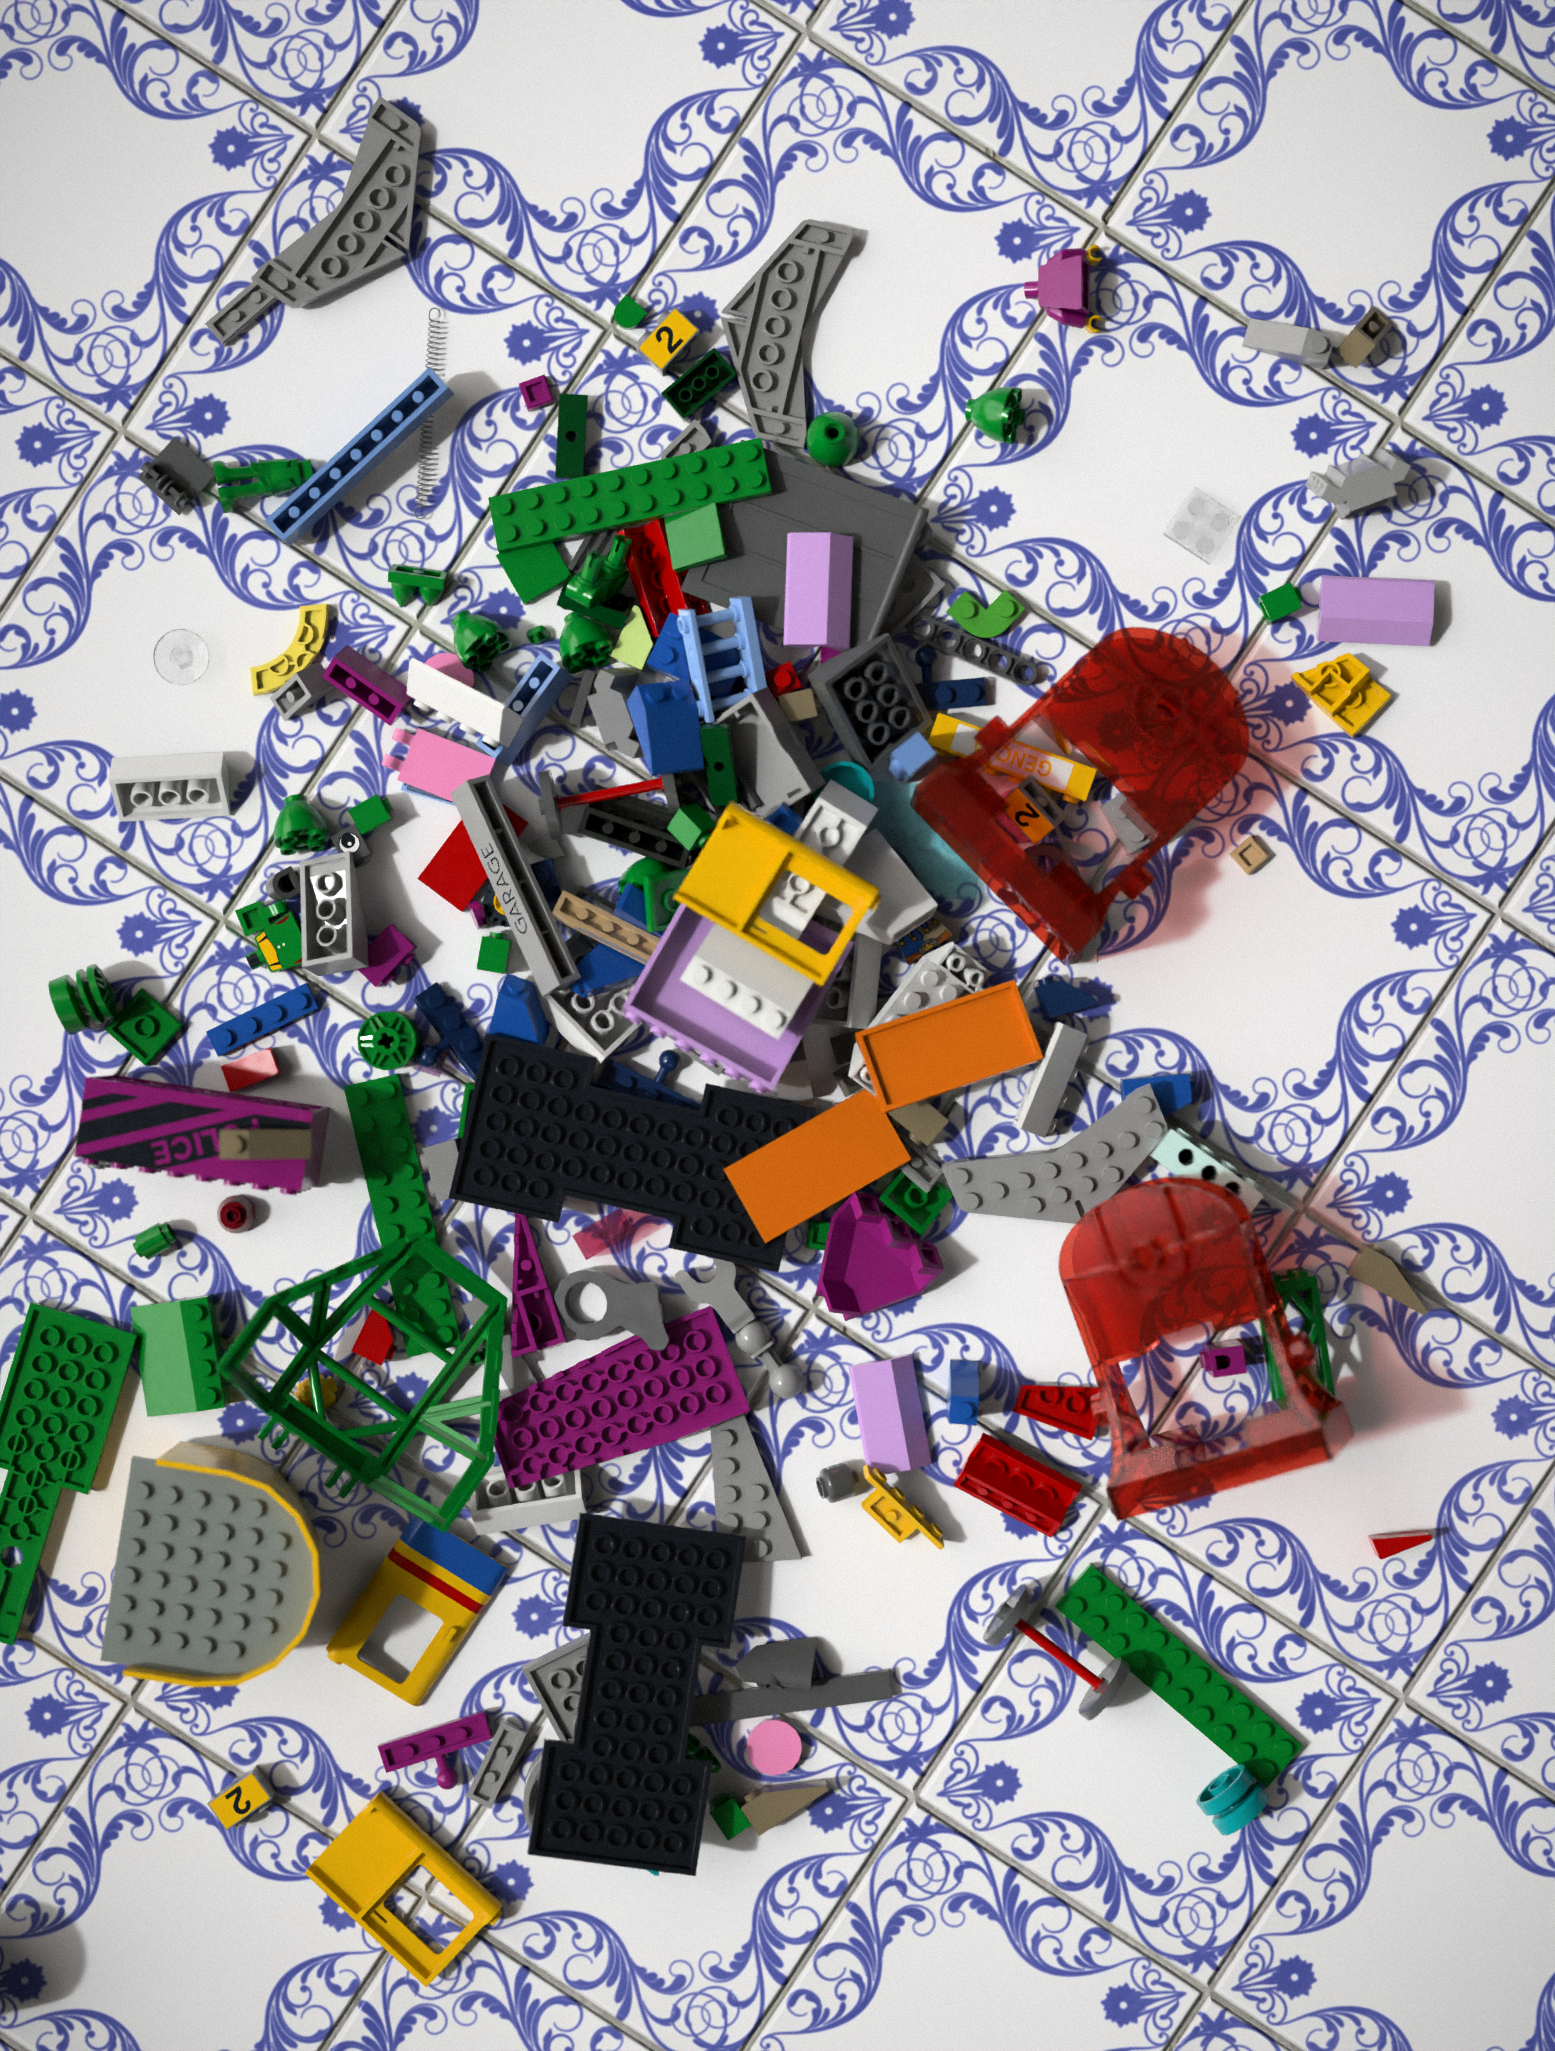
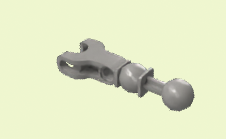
(750, 1333)

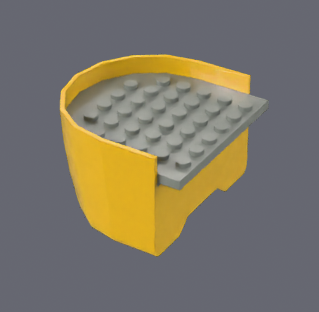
(210, 1569)

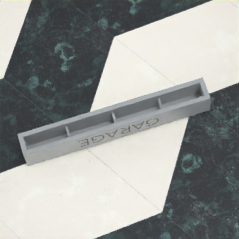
(515, 885)

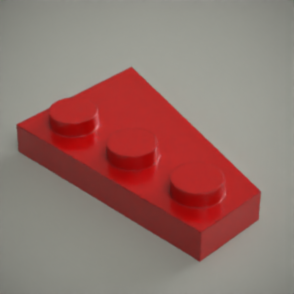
(1059, 1407)

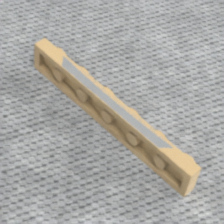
(605, 927)

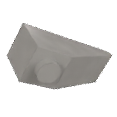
(1289, 342)

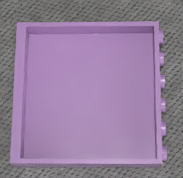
(705, 1025)

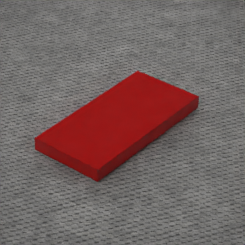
(456, 867)

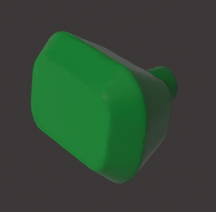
(537, 635)
(478, 1357)

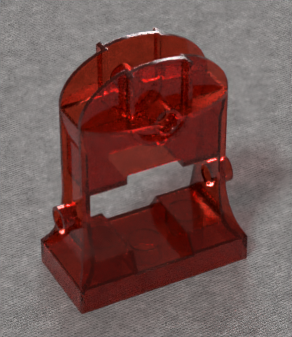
(1150, 721)
(1164, 1263)

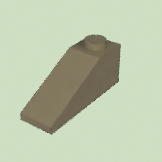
(265, 1144)
(1381, 1274)
(777, 1802)

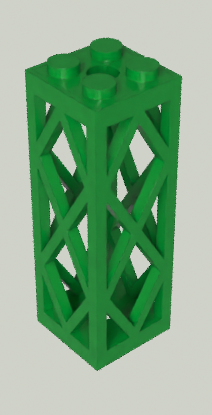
(1298, 1280)

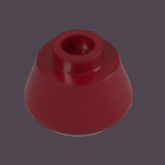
(236, 1205)

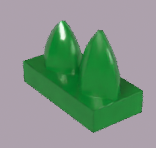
(406, 578)

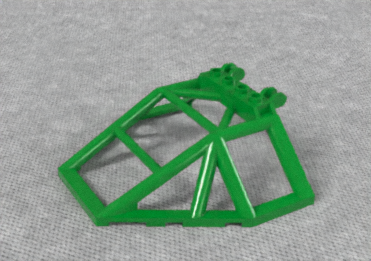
(425, 1416)

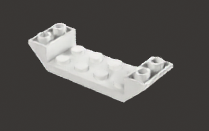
(831, 829)
(933, 981)

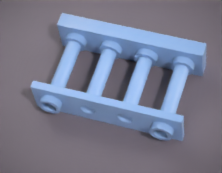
(744, 640)

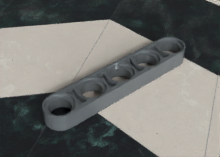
(958, 650)

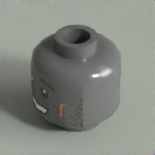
(837, 1482)

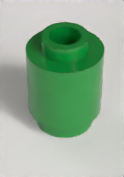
(154, 1240)

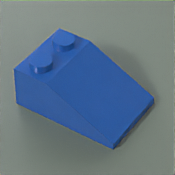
(671, 660)
(667, 726)

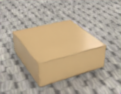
(1249, 855)

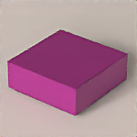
(536, 393)

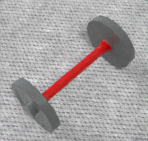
(552, 805)
(1102, 1687)

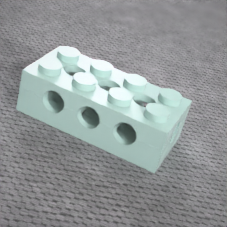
(1199, 1156)

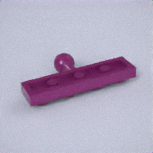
(436, 1743)

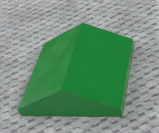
(914, 1204)

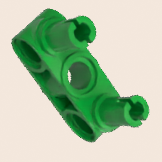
(601, 576)

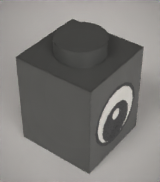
(352, 840)

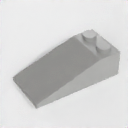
(331, 916)

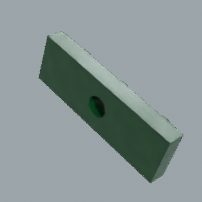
(571, 420)
(721, 778)

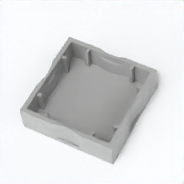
(766, 755)

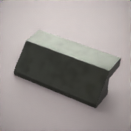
(634, 827)

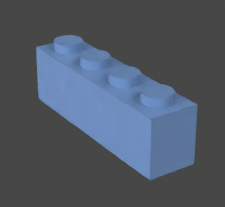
(532, 701)
(910, 758)

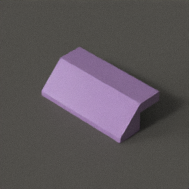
(818, 590)
(1375, 610)
(890, 1414)

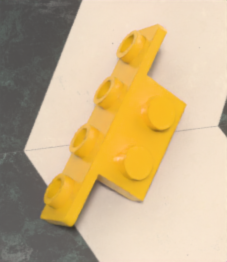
(894, 1513)

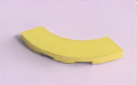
(298, 656)

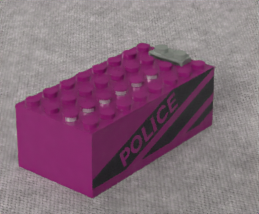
(179, 1129)

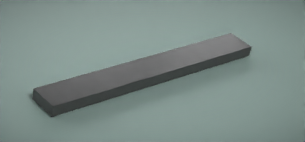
(761, 1702)

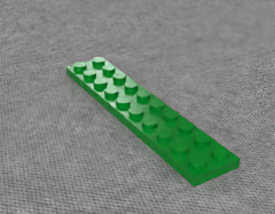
(629, 495)
(401, 1206)
(1178, 1675)

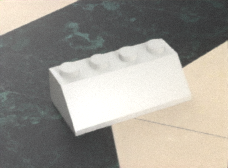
(462, 704)
(170, 786)
(855, 988)
(1050, 1079)
(502, 1508)

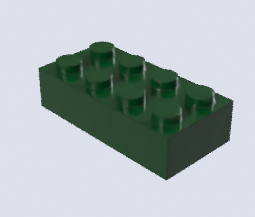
(699, 385)
(612, 611)

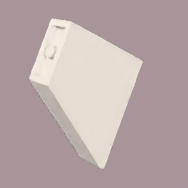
(903, 901)

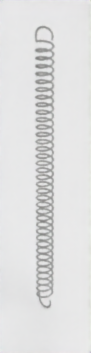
(422, 458)

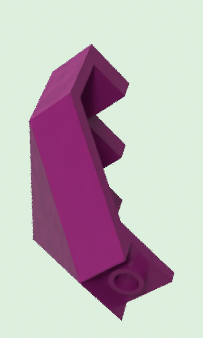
(873, 1259)

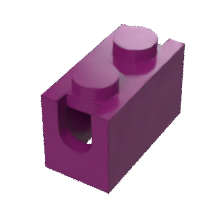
(386, 955)
(1223, 1358)

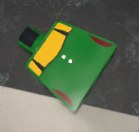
(278, 945)

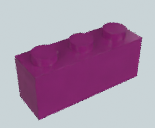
(368, 685)

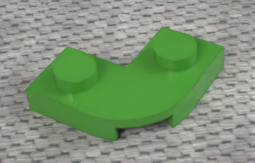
(987, 622)

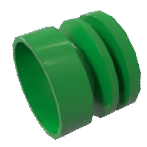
(77, 1001)
(403, 1049)

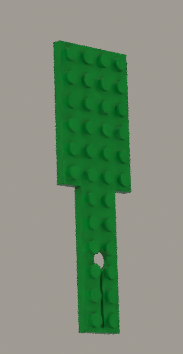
(52, 1433)

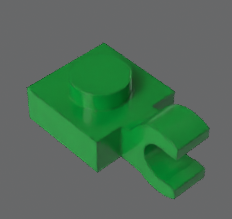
(257, 917)

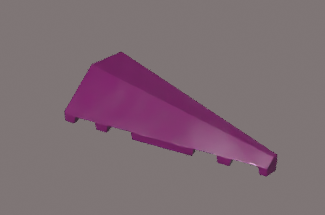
(535, 1313)

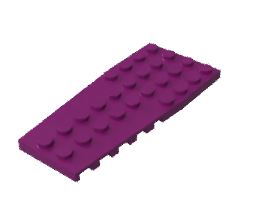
(620, 1402)

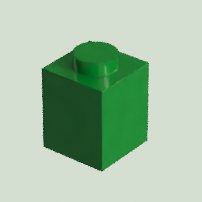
(1280, 602)
(372, 814)
(692, 826)
(494, 953)
(728, 1814)

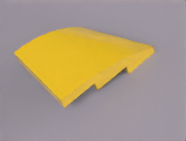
(1343, 692)

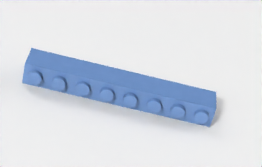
(359, 457)

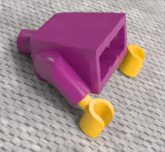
(1065, 287)

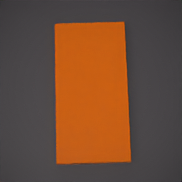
(948, 1046)
(817, 1164)

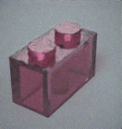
(604, 1232)

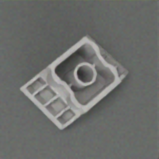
(1360, 482)
(612, 712)

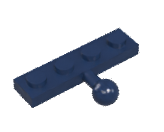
(946, 693)
(452, 1028)
(627, 1081)

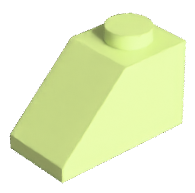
(634, 642)

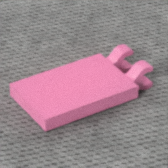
(437, 763)

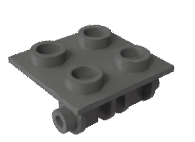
(176, 475)

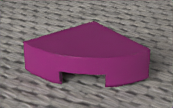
(478, 914)

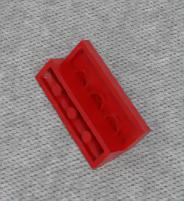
(654, 578)
(1017, 1485)

